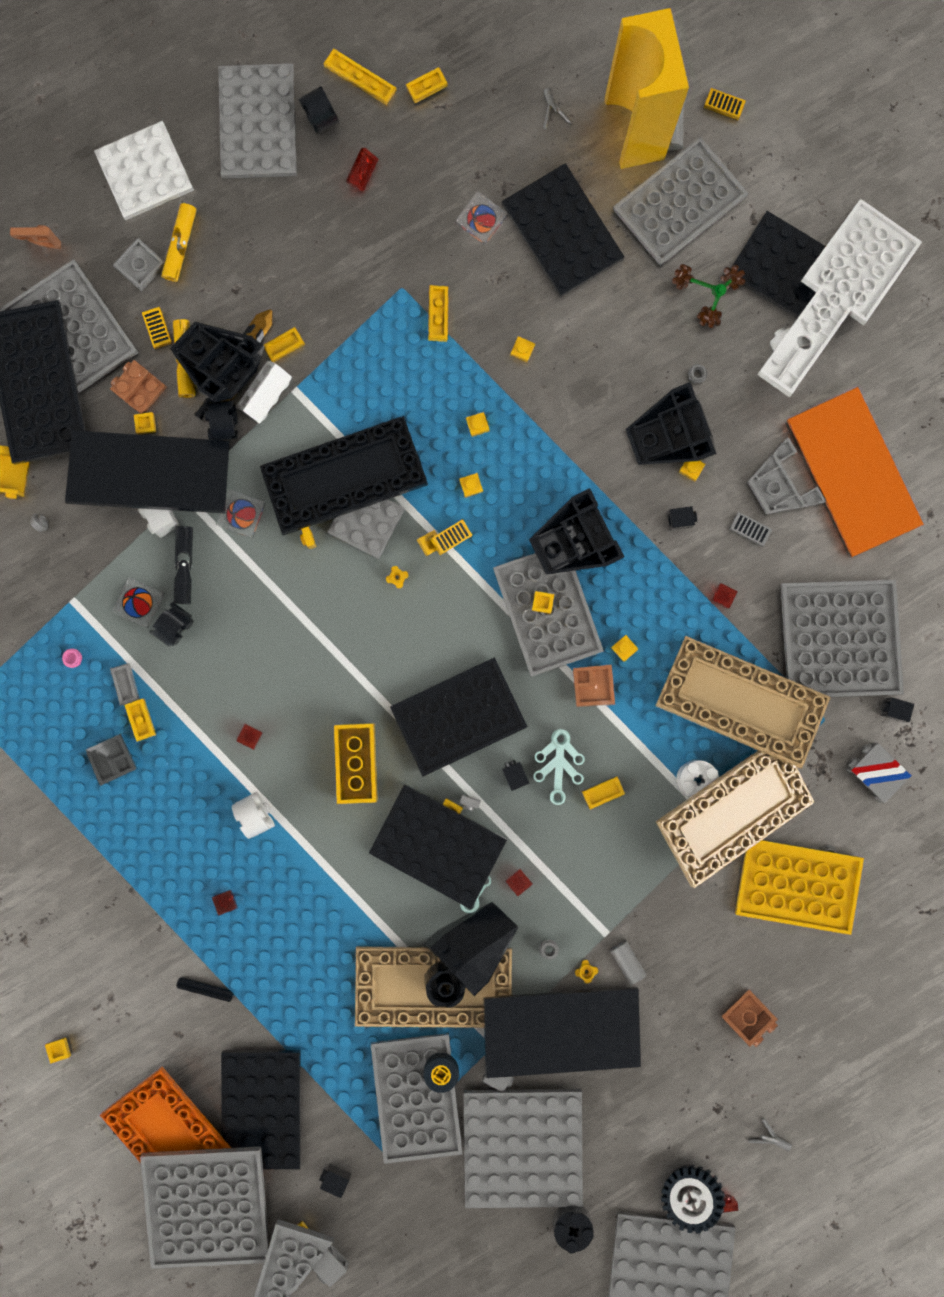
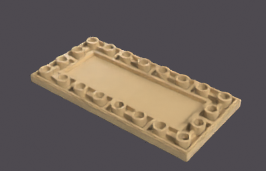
(743, 702)
(733, 814)
(394, 994)

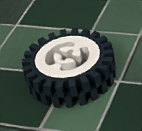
(682, 1208)

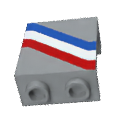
(878, 771)

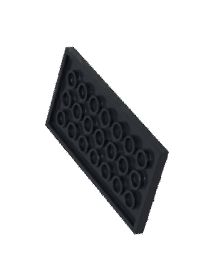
(37, 383)

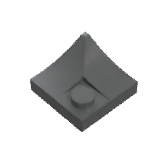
(110, 759)

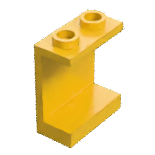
(12, 476)

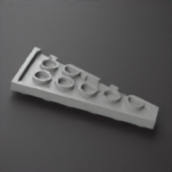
(290, 1259)

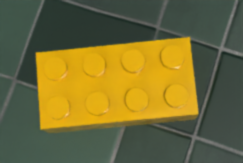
(355, 763)

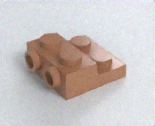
(137, 387)
(750, 1019)

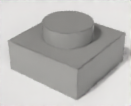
(469, 802)

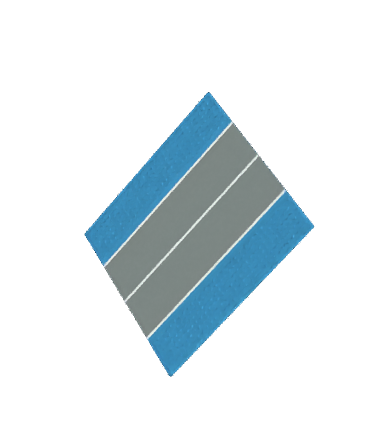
(324, 642)

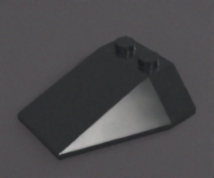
(217, 359)
(672, 430)
(575, 538)
(474, 945)

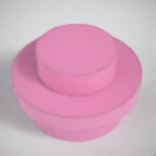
(72, 658)

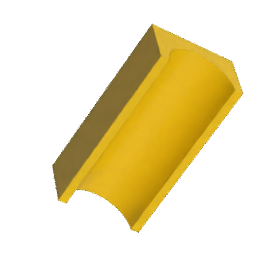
(648, 81)

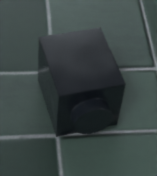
(681, 518)
(897, 709)
(515, 775)
(334, 1180)

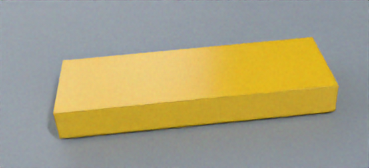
(438, 313)

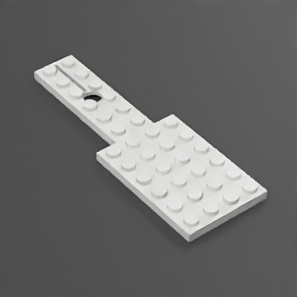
(848, 280)

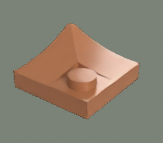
(38, 235)
(594, 686)

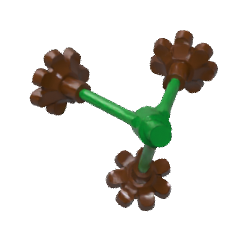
(731, 279)

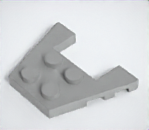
(774, 487)

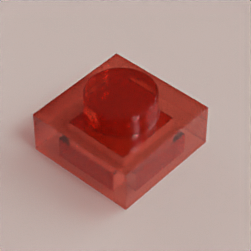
(724, 596)
(249, 736)
(518, 882)
(224, 902)
(730, 1204)

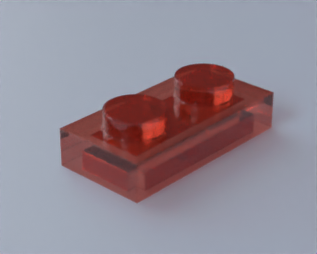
(362, 170)

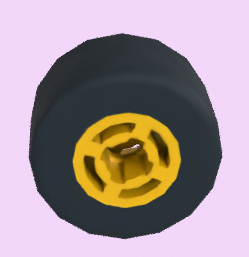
(437, 1066)

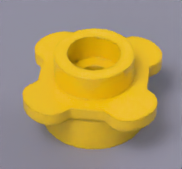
(402, 576)
(587, 977)

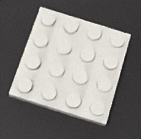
(143, 170)

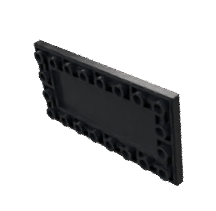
(147, 472)
(343, 475)
(561, 1032)

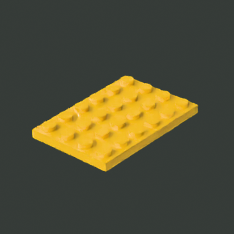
(799, 886)

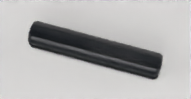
(204, 989)

